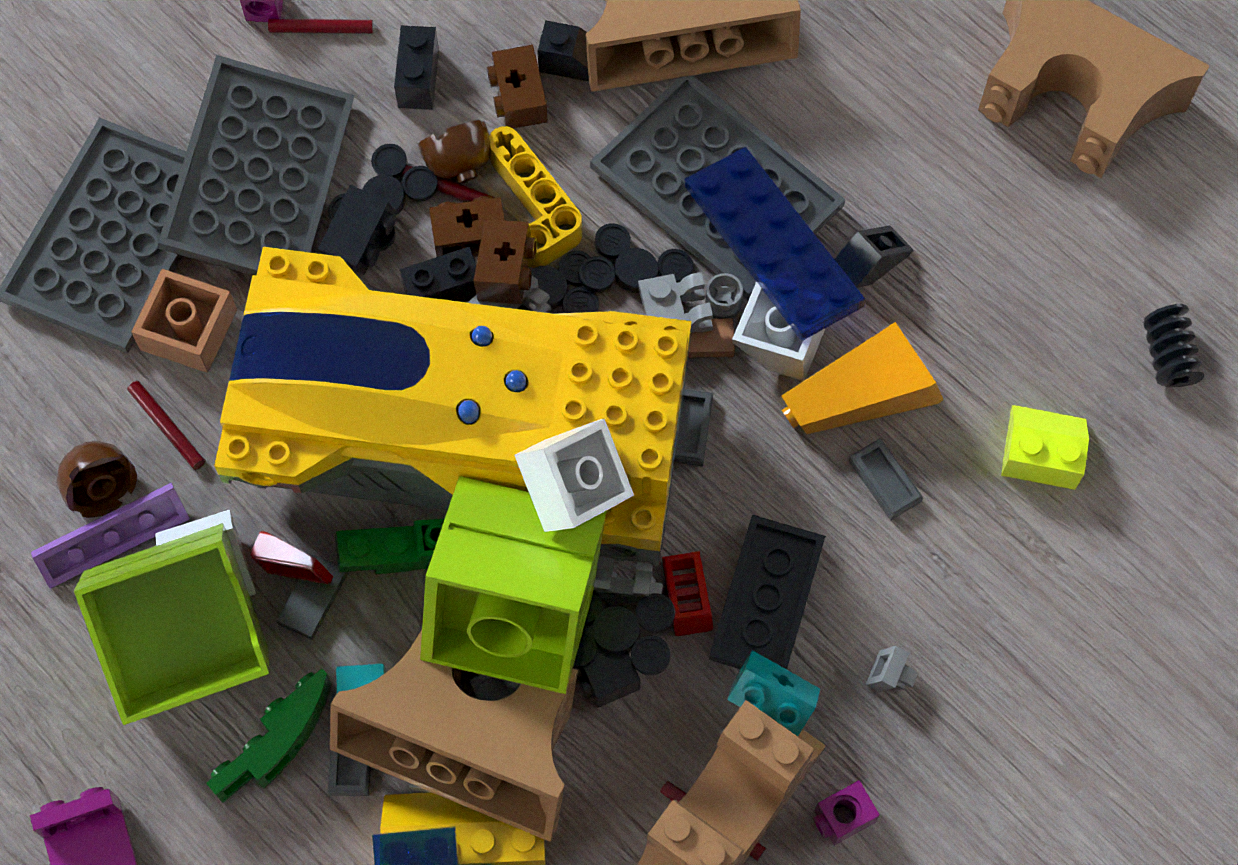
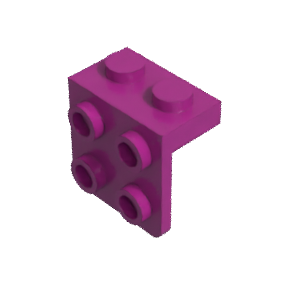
(85, 830)

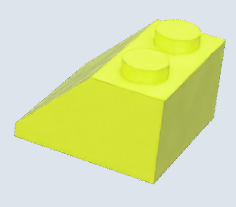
(1045, 447)

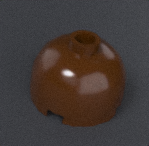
(457, 151)
(95, 478)

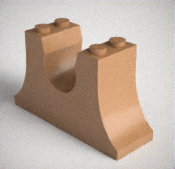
(687, 37)
(1100, 60)
(459, 746)
(736, 794)

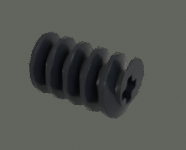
(1170, 348)

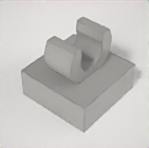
(890, 671)

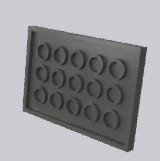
(679, 137)
(255, 166)
(99, 238)

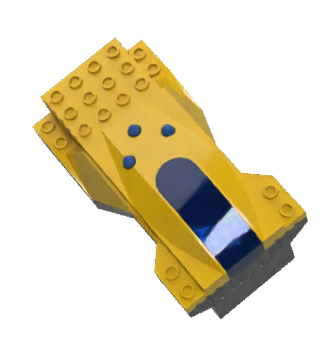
(412, 391)

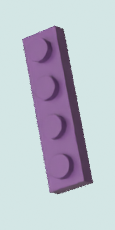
(109, 535)

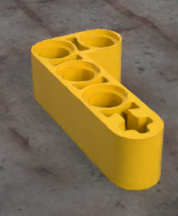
(531, 190)

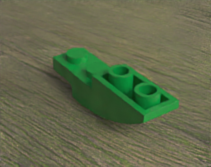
(388, 548)
(288, 728)

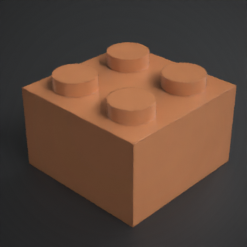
(184, 320)

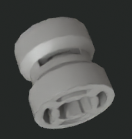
(726, 289)

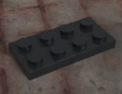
(767, 593)

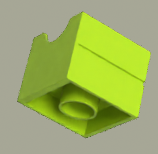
(505, 591)
(172, 623)

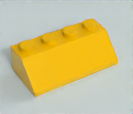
(479, 836)

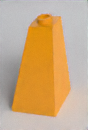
(863, 385)

